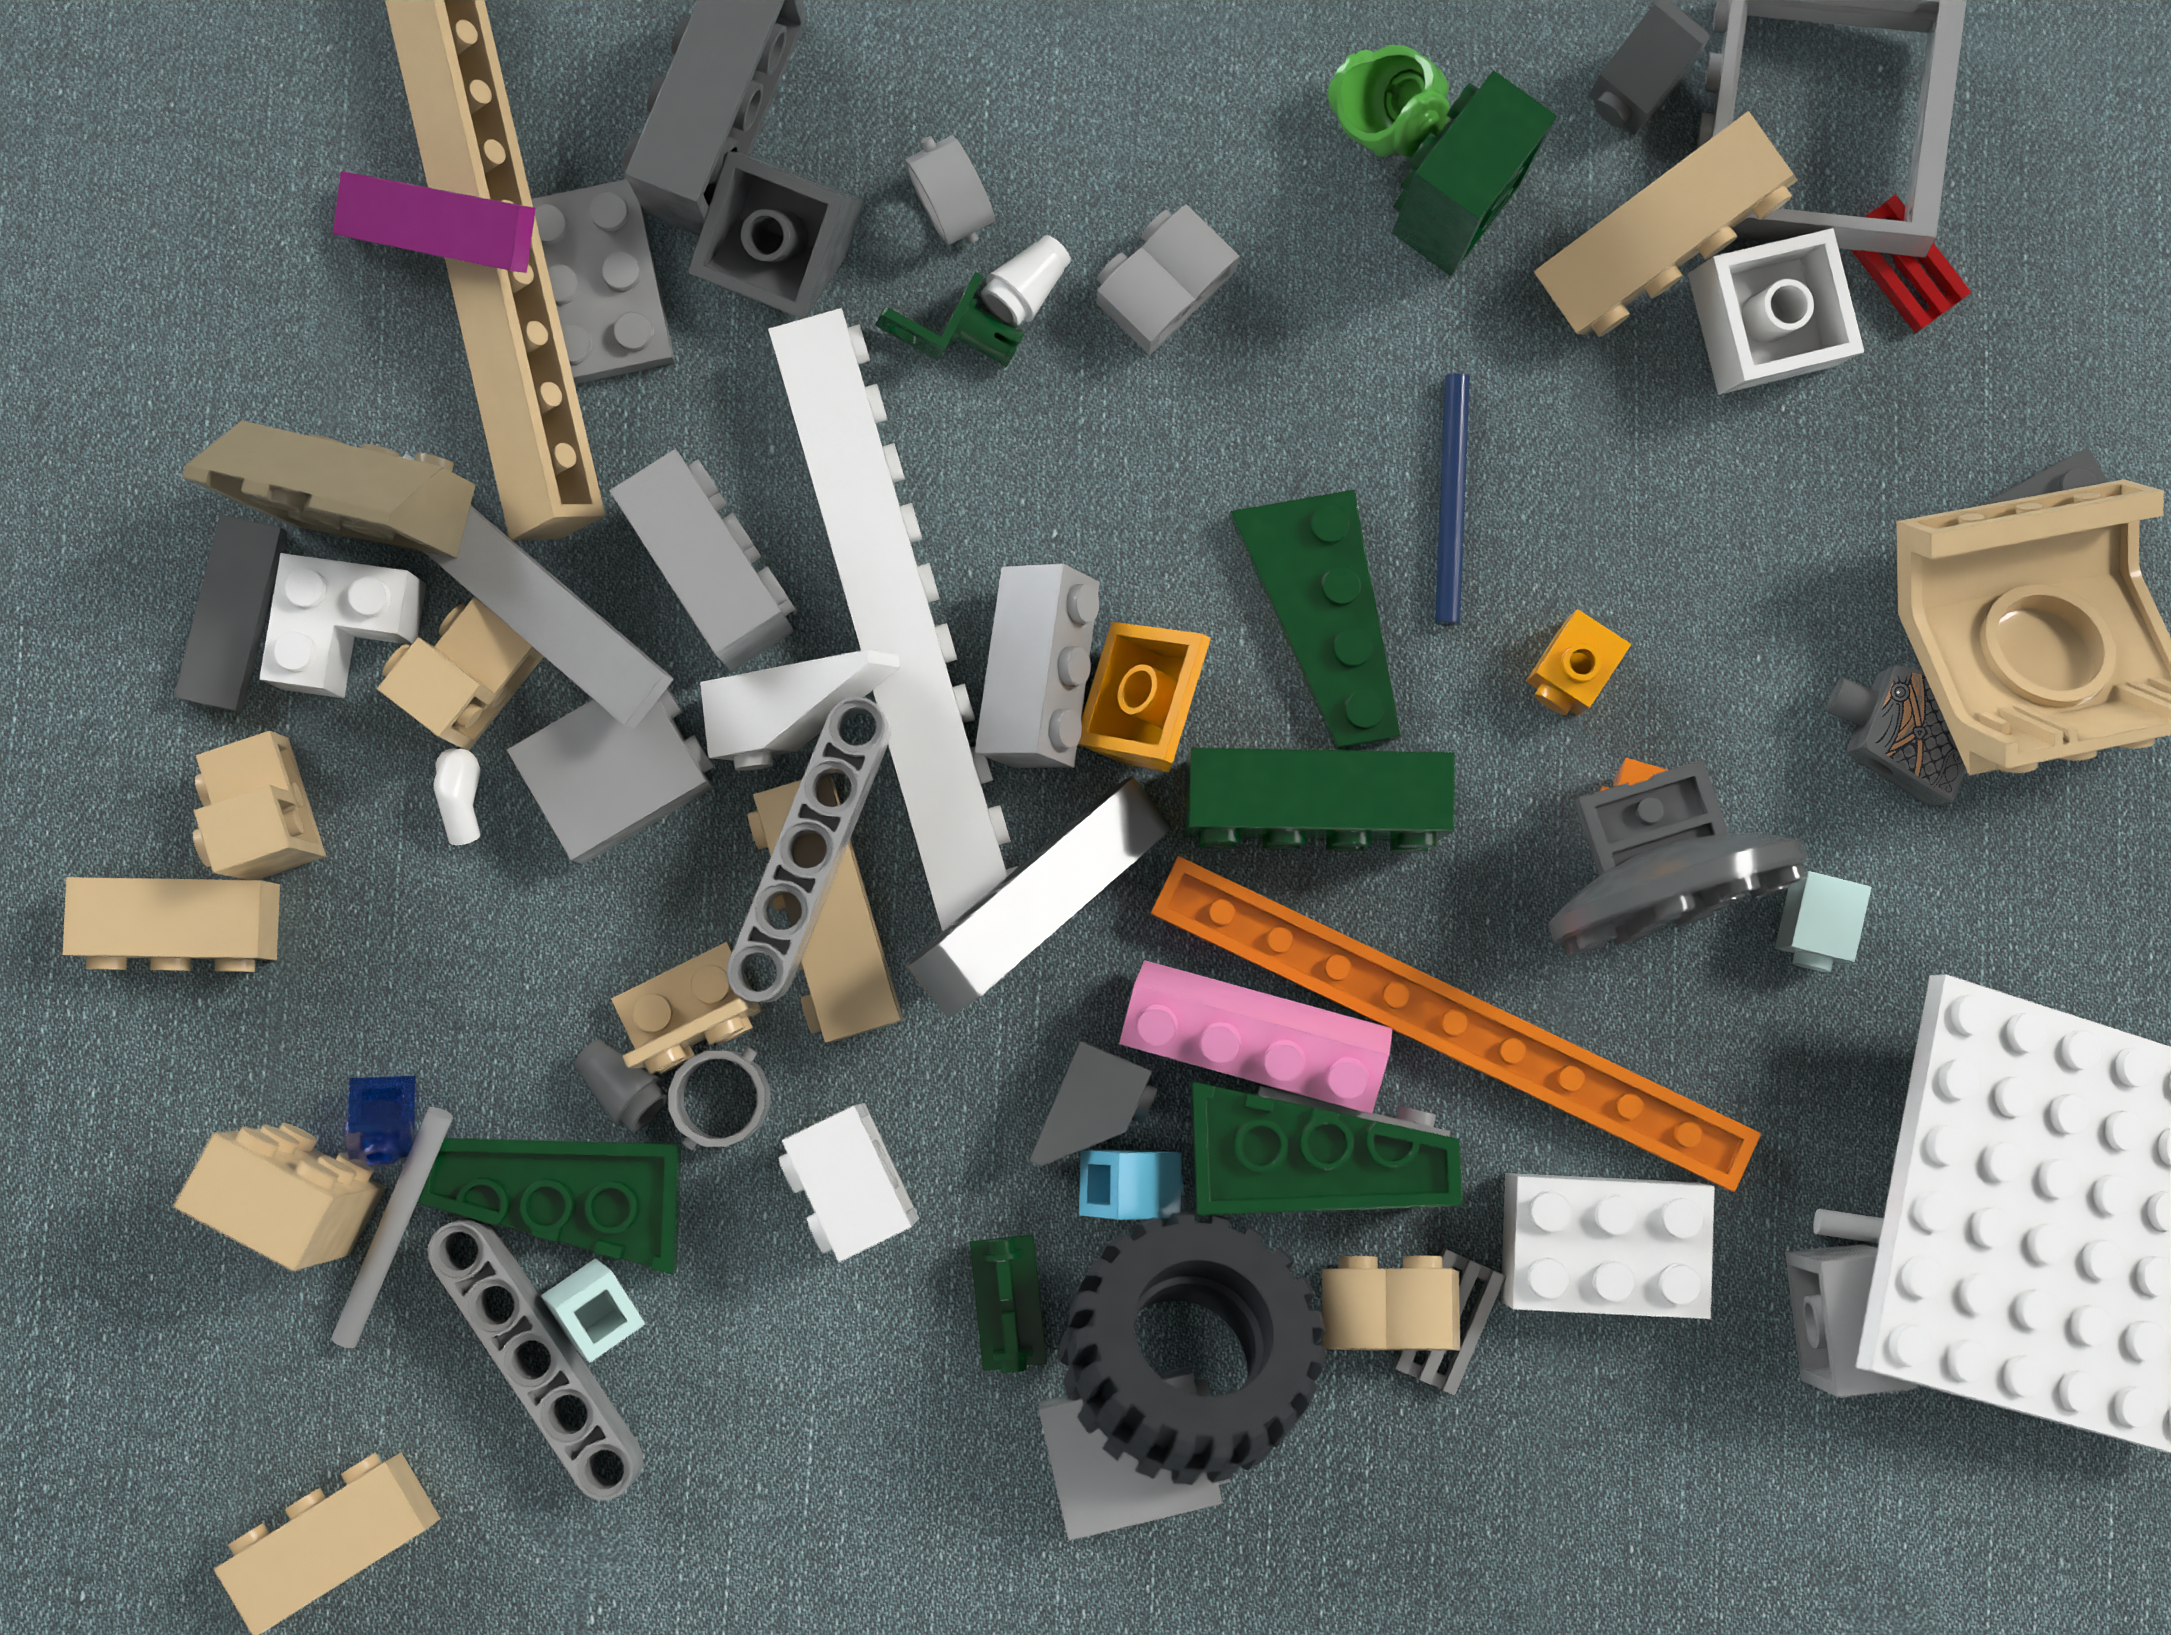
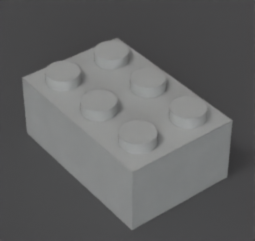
(706, 558)

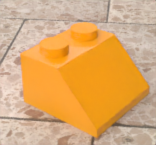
(1142, 694)

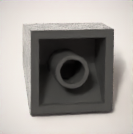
(774, 234)

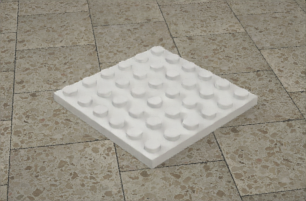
(2030, 1218)

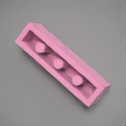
(1257, 1036)

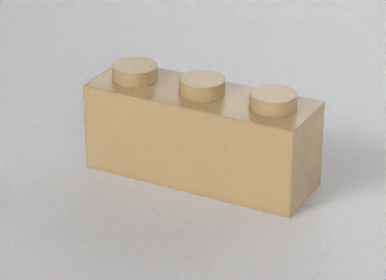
(171, 922)
(325, 1541)

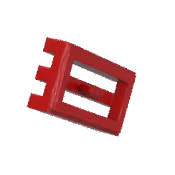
(1896, 291)

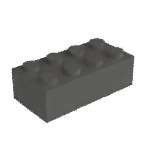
(709, 103)

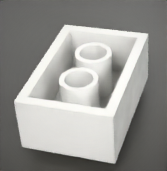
(1607, 1245)

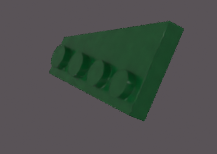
(1323, 594)
(1297, 1157)
(580, 1193)

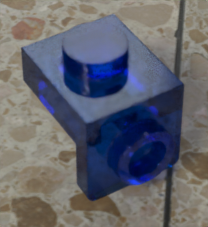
(381, 1118)

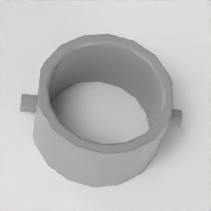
(950, 190)
(680, 1115)

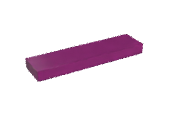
(434, 221)

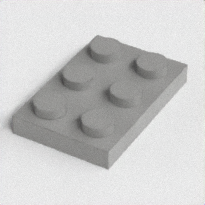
(604, 281)

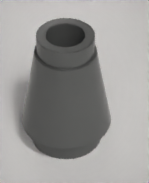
(627, 1095)

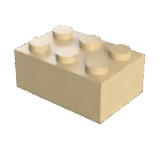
(281, 1195)

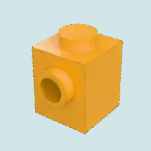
(1576, 664)

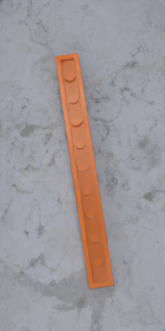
(1456, 1024)

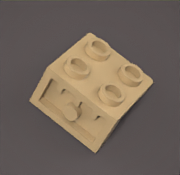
(682, 1010)

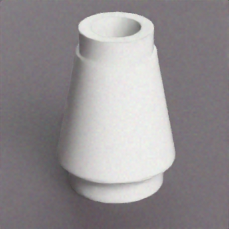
(1023, 283)

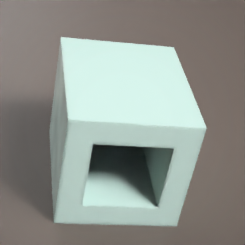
(1823, 921)
(593, 1310)

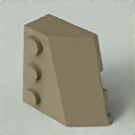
(339, 487)

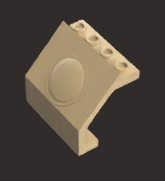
(2038, 625)

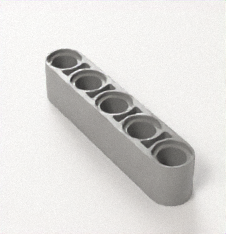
(808, 817)
(505, 1344)

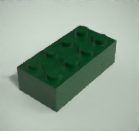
(1321, 796)

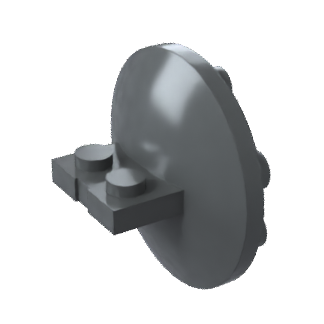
(1667, 859)

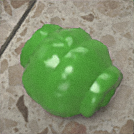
(1390, 99)

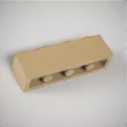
(1666, 226)
(844, 954)

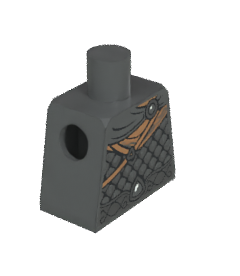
(1901, 733)

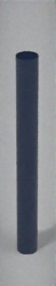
(1452, 499)

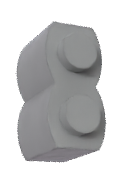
(1165, 277)

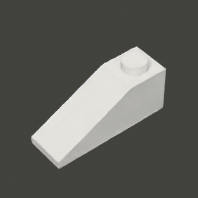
(784, 706)

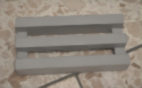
(1472, 1330)

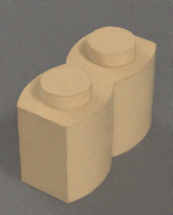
(1391, 1307)

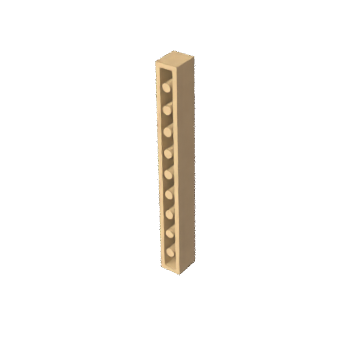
(503, 315)

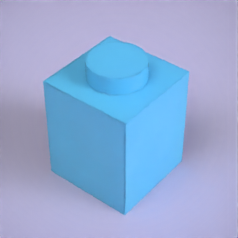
(1130, 1184)

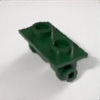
(1008, 1303)

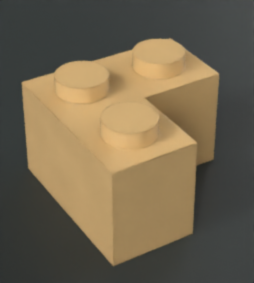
(464, 677)
(254, 809)

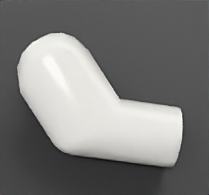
(455, 793)

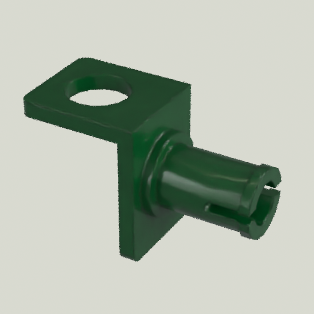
(965, 324)

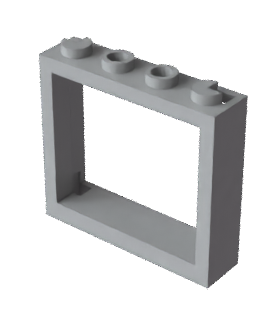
(1944, 25)

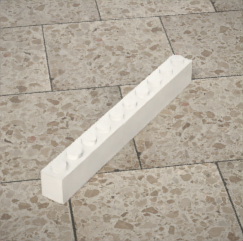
(891, 608)

